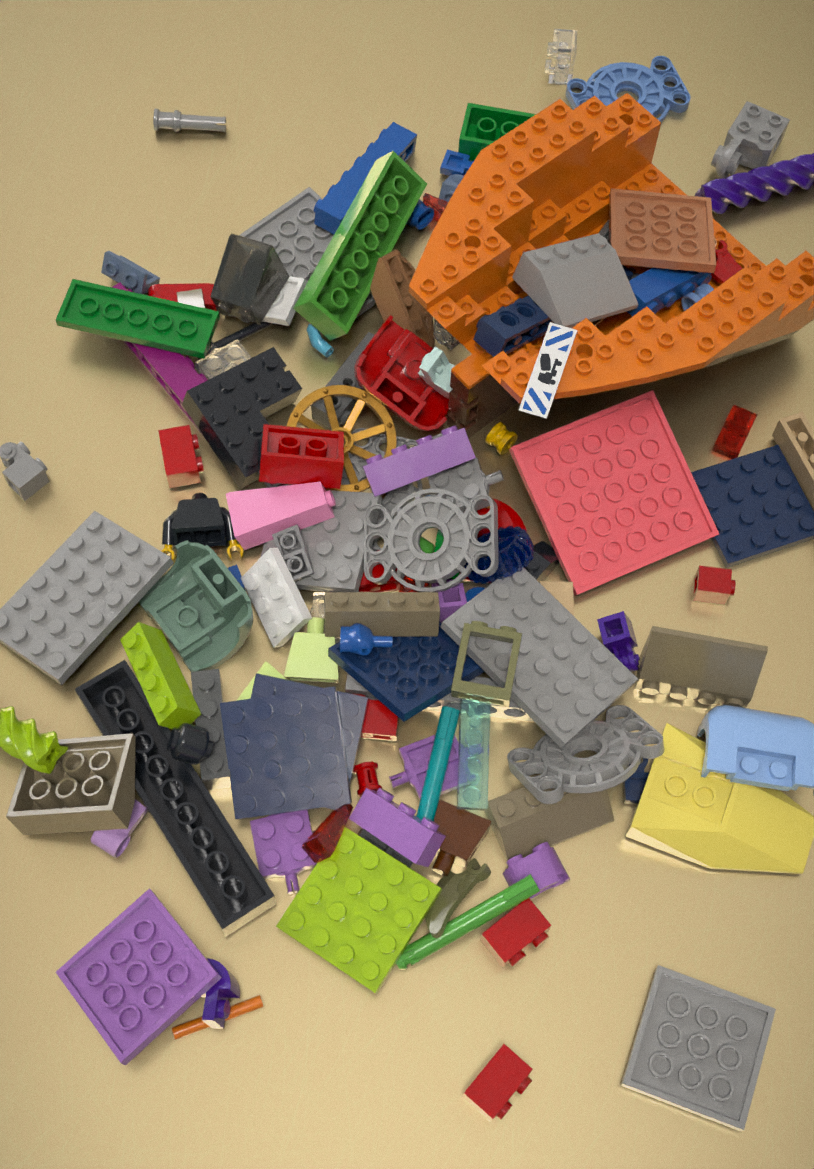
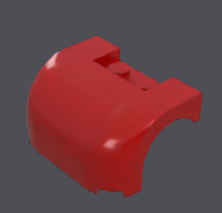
(390, 374)

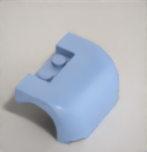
(759, 747)

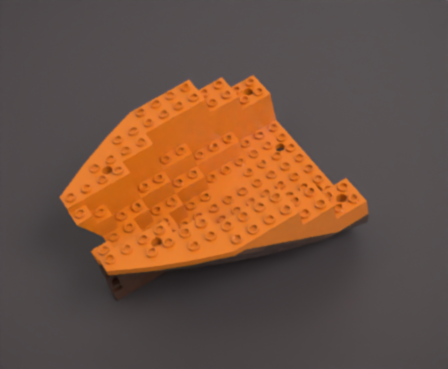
(552, 187)

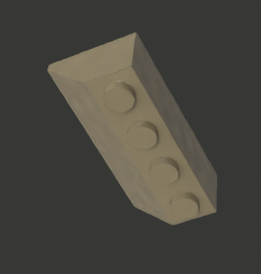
(383, 612)
(525, 822)

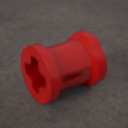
(366, 777)

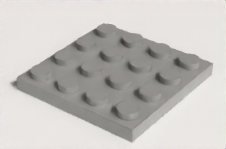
(337, 544)
(699, 1048)

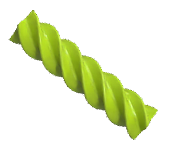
(25, 742)

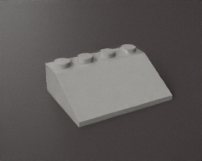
(576, 280)

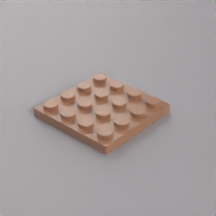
(662, 230)

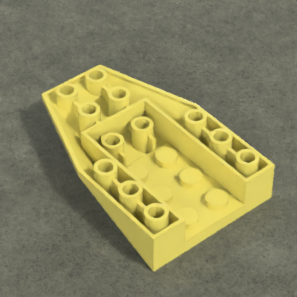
(717, 819)

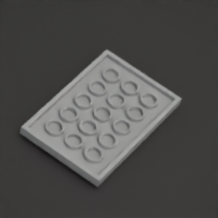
(296, 237)
(79, 596)
(561, 667)

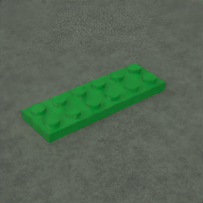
(138, 318)

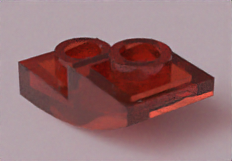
(734, 432)

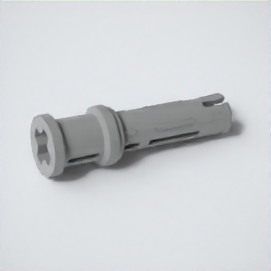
(178, 121)

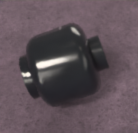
(190, 743)

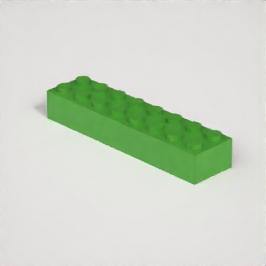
(364, 235)

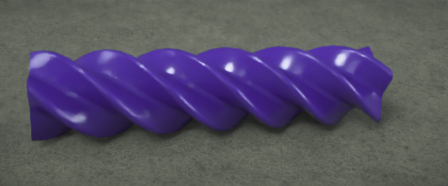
(759, 183)

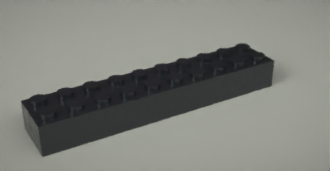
(179, 802)

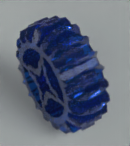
(514, 552)

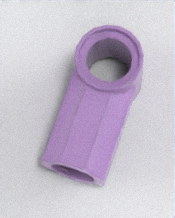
(116, 840)

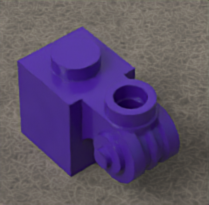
(620, 639)

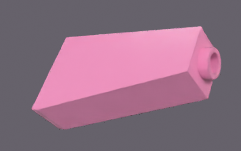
(266, 511)

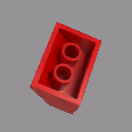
(301, 456)

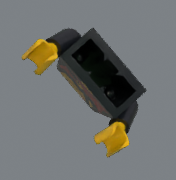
(199, 522)

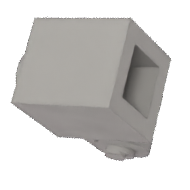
(22, 471)

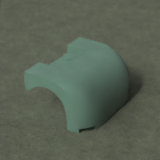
(200, 608)

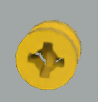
(501, 438)

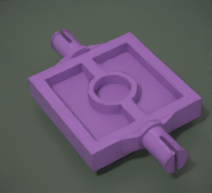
(416, 761)
(279, 846)

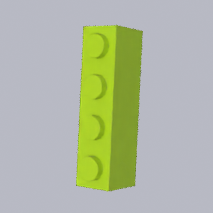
(160, 676)

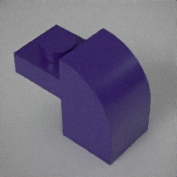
(216, 998)

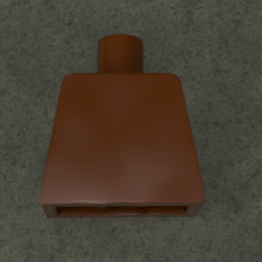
(463, 836)

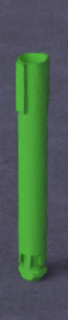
(469, 921)

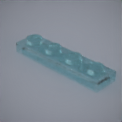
(473, 755)

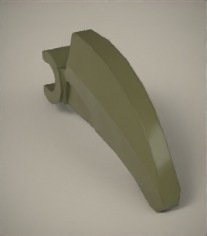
(454, 890)

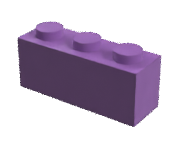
(398, 826)

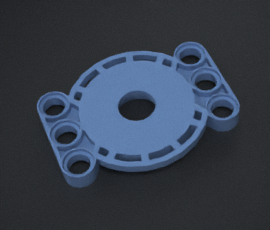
(636, 78)

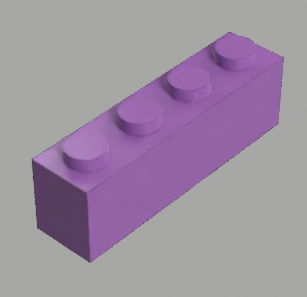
(419, 461)

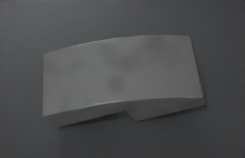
(294, 552)

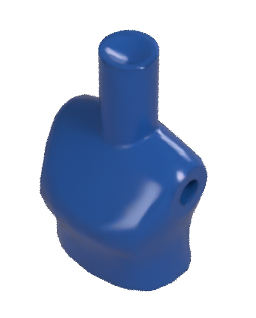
(421, 216)
(361, 640)

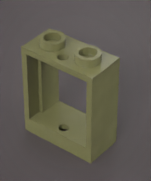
(482, 692)

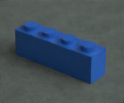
(664, 286)

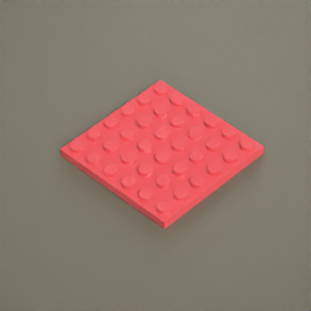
(613, 492)

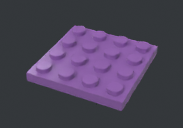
(137, 976)

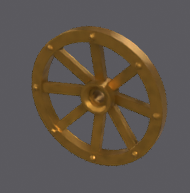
(363, 399)

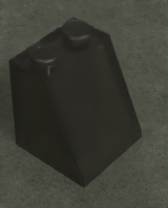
(248, 279)

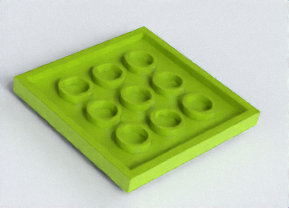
(359, 910)

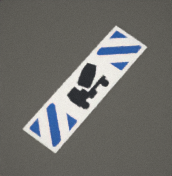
(548, 370)

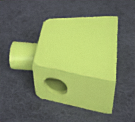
(309, 655)

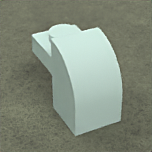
(437, 371)

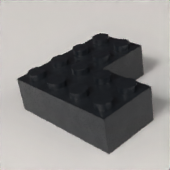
(234, 408)

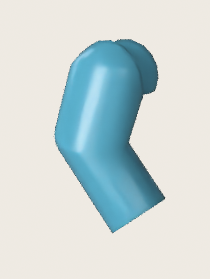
(319, 343)

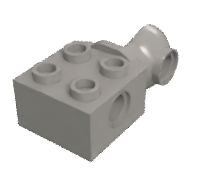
(750, 140)

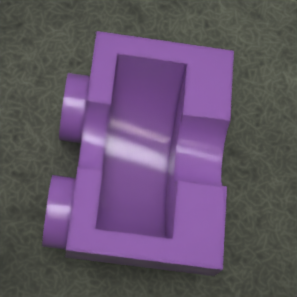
(541, 864)

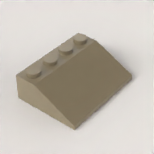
(699, 667)
(85, 792)

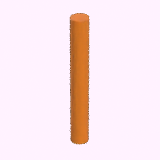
(235, 1011)

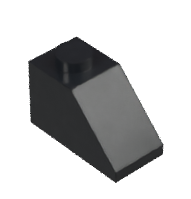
(543, 562)

